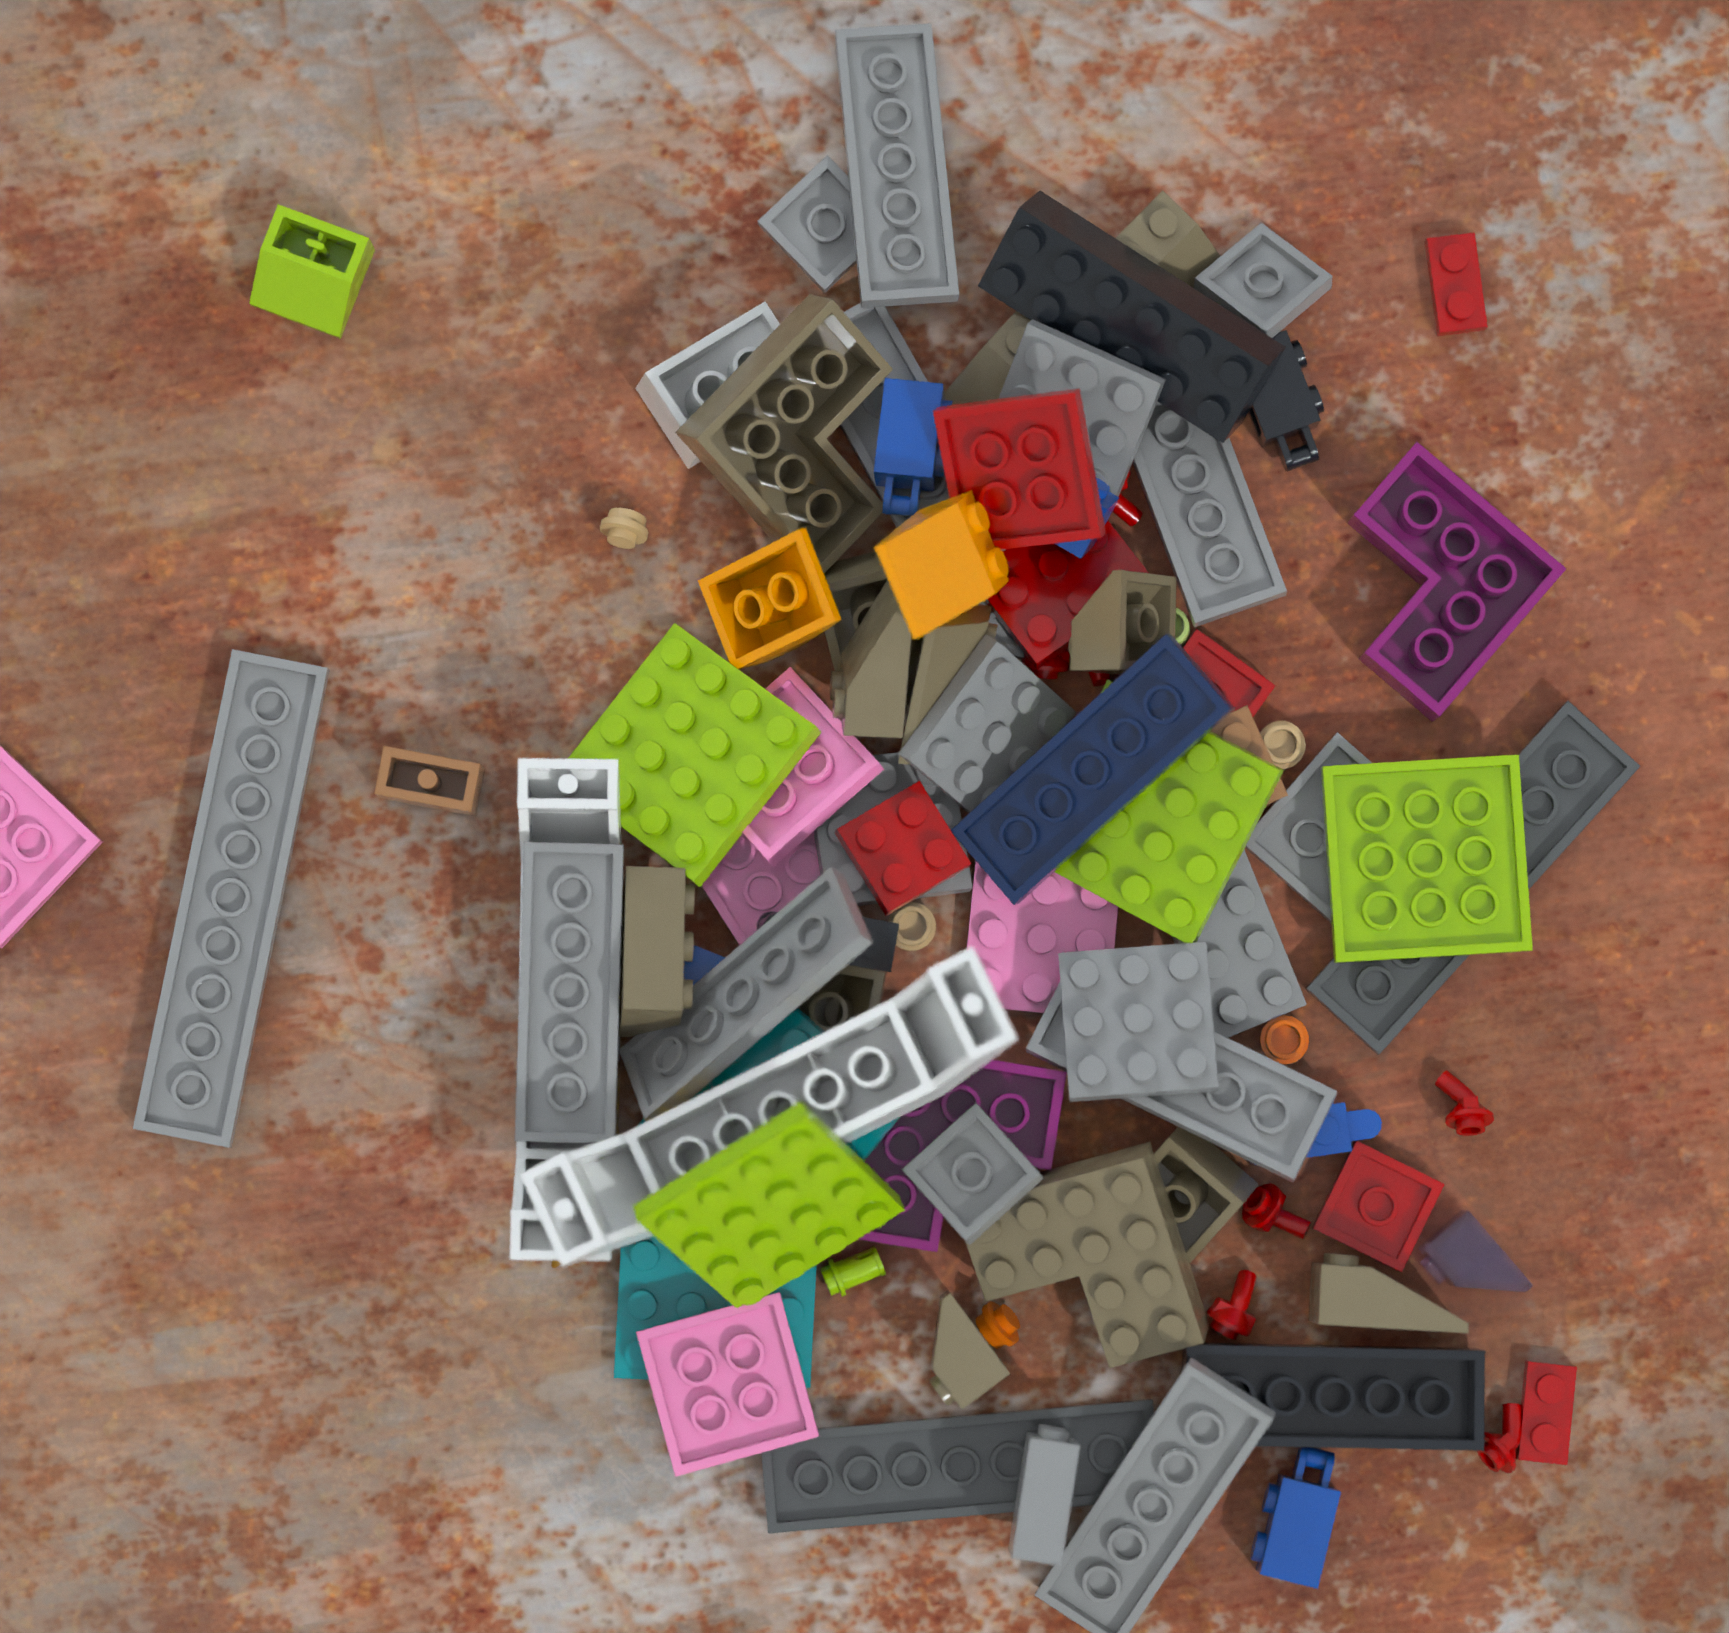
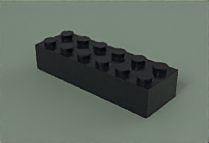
(1118, 301)
(1358, 1393)

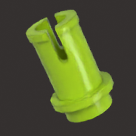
(852, 1271)

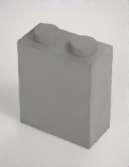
(1044, 1495)

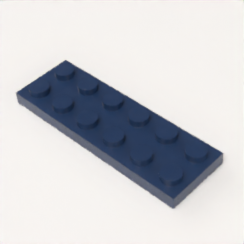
(1092, 769)

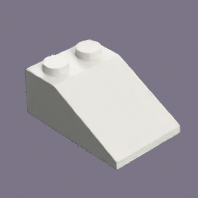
(691, 376)

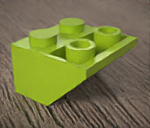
(310, 271)

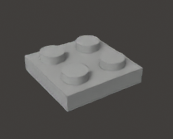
(816, 224)
(1264, 281)
(972, 1173)

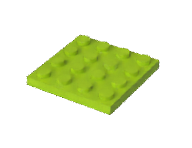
(695, 751)
(1179, 838)
(1426, 858)
(769, 1207)

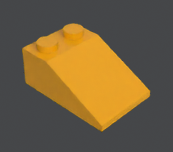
(942, 562)
(770, 601)

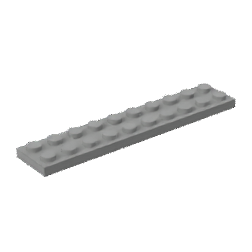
(231, 898)

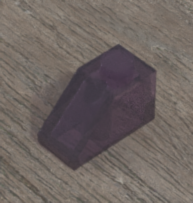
(1470, 1257)

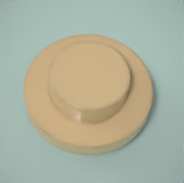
(624, 528)
(1284, 743)
(916, 926)

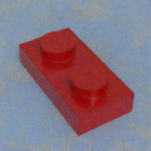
(1456, 284)
(1546, 1412)

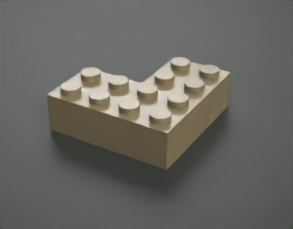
(772, 423)
(1117, 1234)

